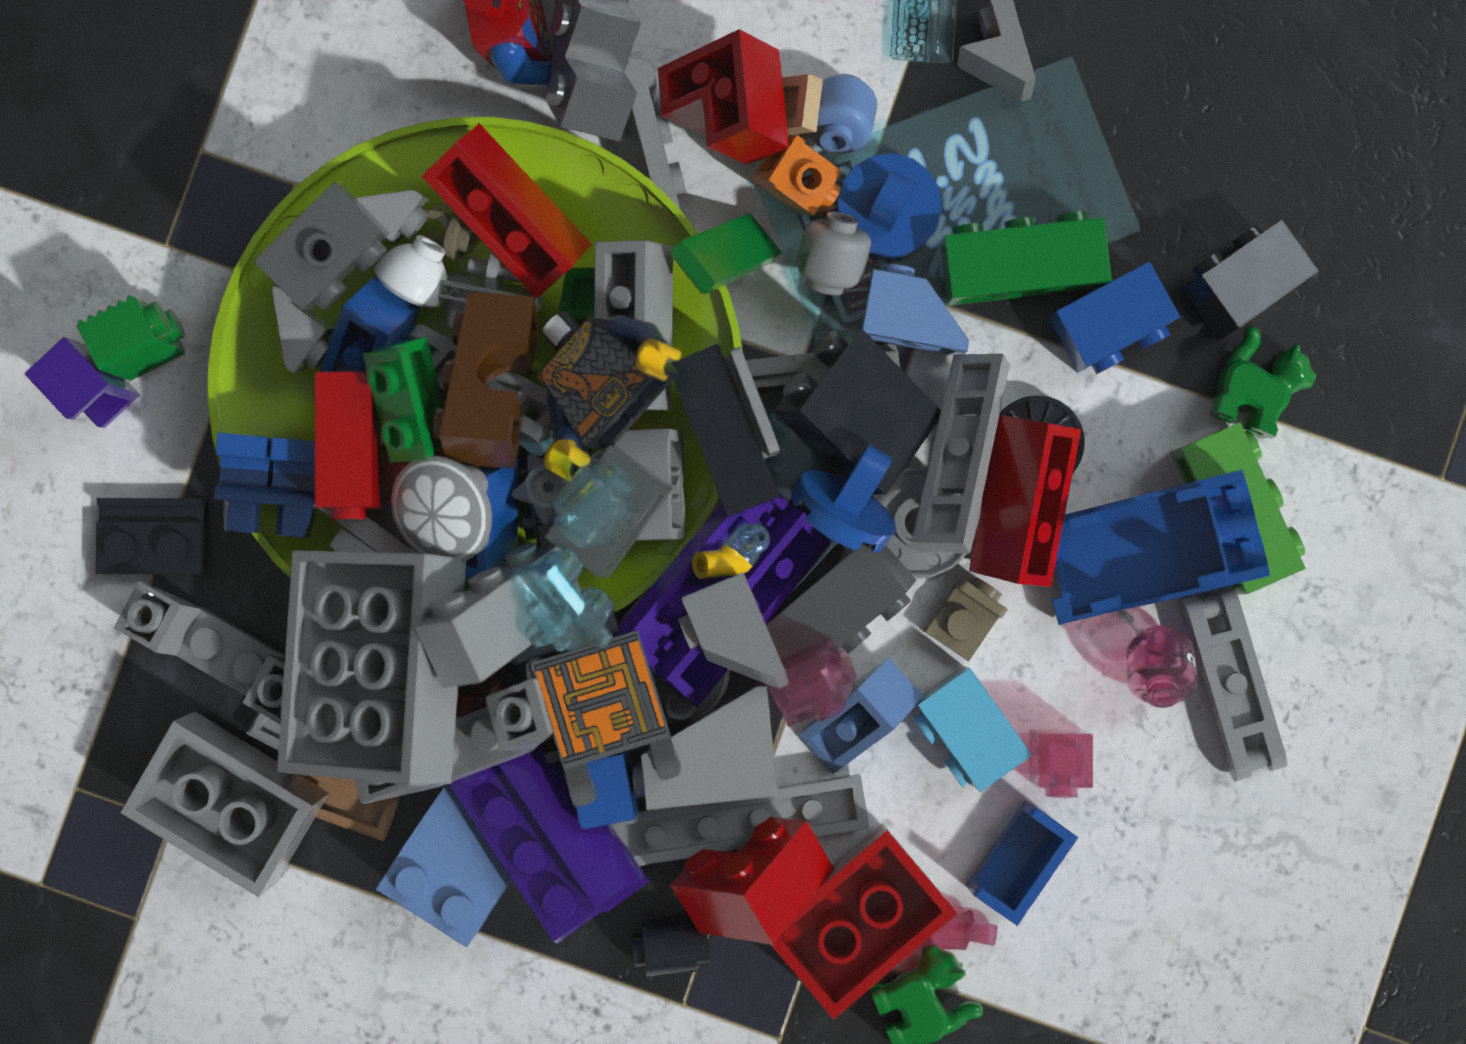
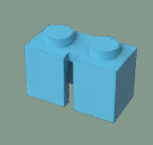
(971, 729)

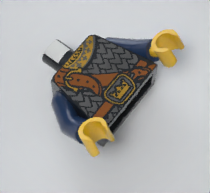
(600, 382)

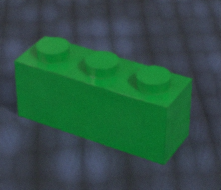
(1025, 259)

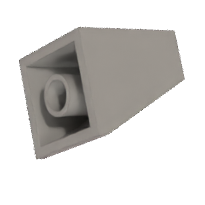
(720, 755)

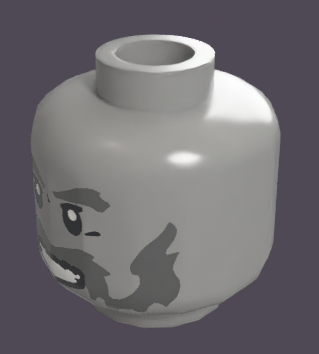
(833, 253)

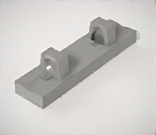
(961, 453)

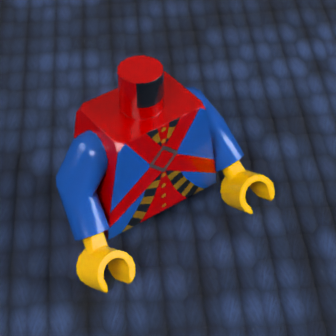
(512, 39)

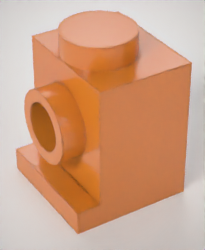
(782, 178)

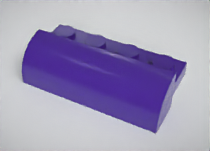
(773, 577)
(537, 836)

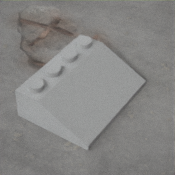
(356, 673)

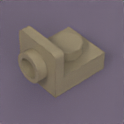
(966, 617)

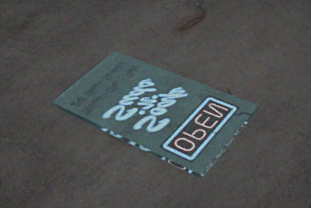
(991, 165)

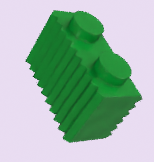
(132, 338)

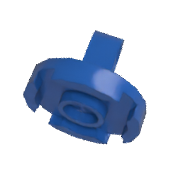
(893, 203)
(846, 507)

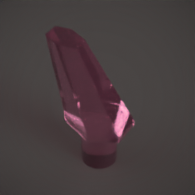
(962, 930)

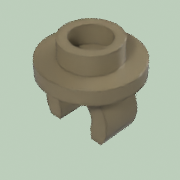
(457, 237)

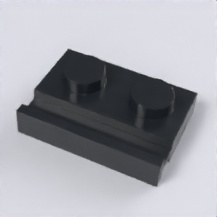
(151, 536)

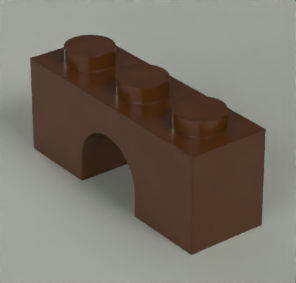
(491, 339)

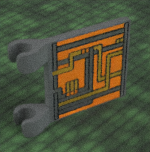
(604, 706)

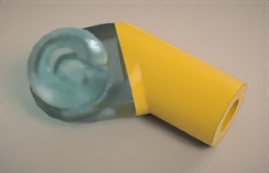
(735, 555)

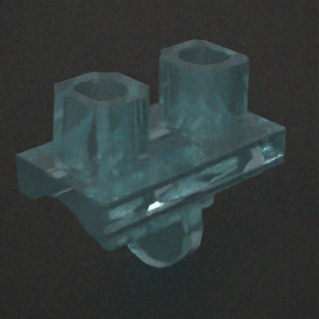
(557, 607)

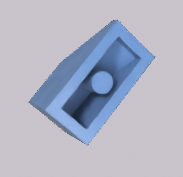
(909, 313)
(871, 712)

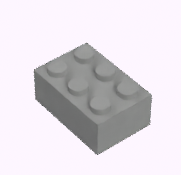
(224, 803)

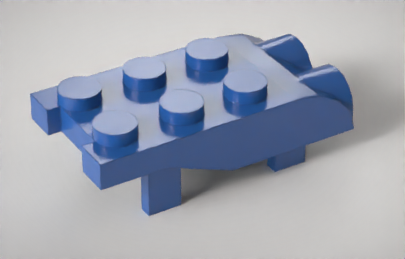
(1158, 547)

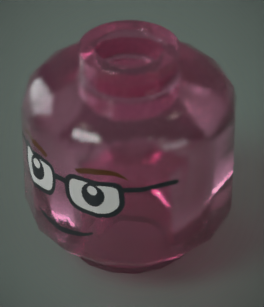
(1161, 666)

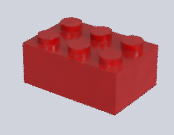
(863, 921)

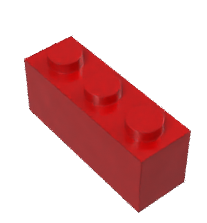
(507, 210)
(1024, 501)

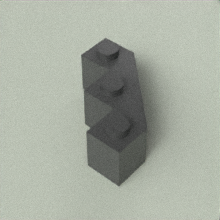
(588, 66)

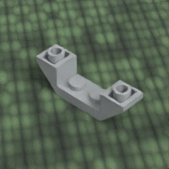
(302, 331)
(208, 643)
(502, 731)

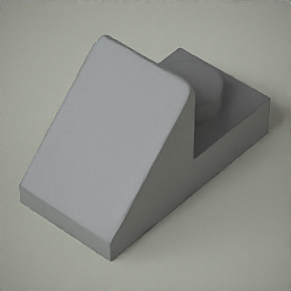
(1003, 54)

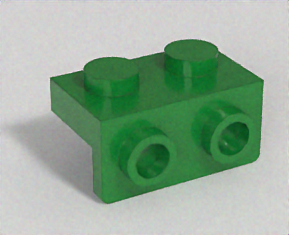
(405, 398)

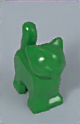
(1256, 389)
(914, 995)

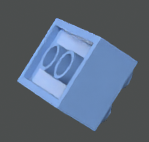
(447, 871)

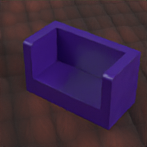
(76, 385)

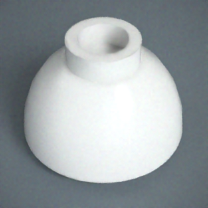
(414, 271)

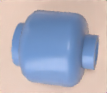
(845, 114)

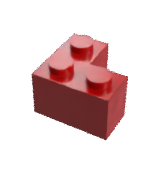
(730, 95)
(757, 889)

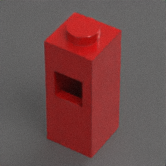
(346, 445)

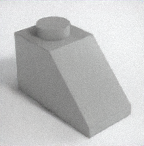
(732, 631)

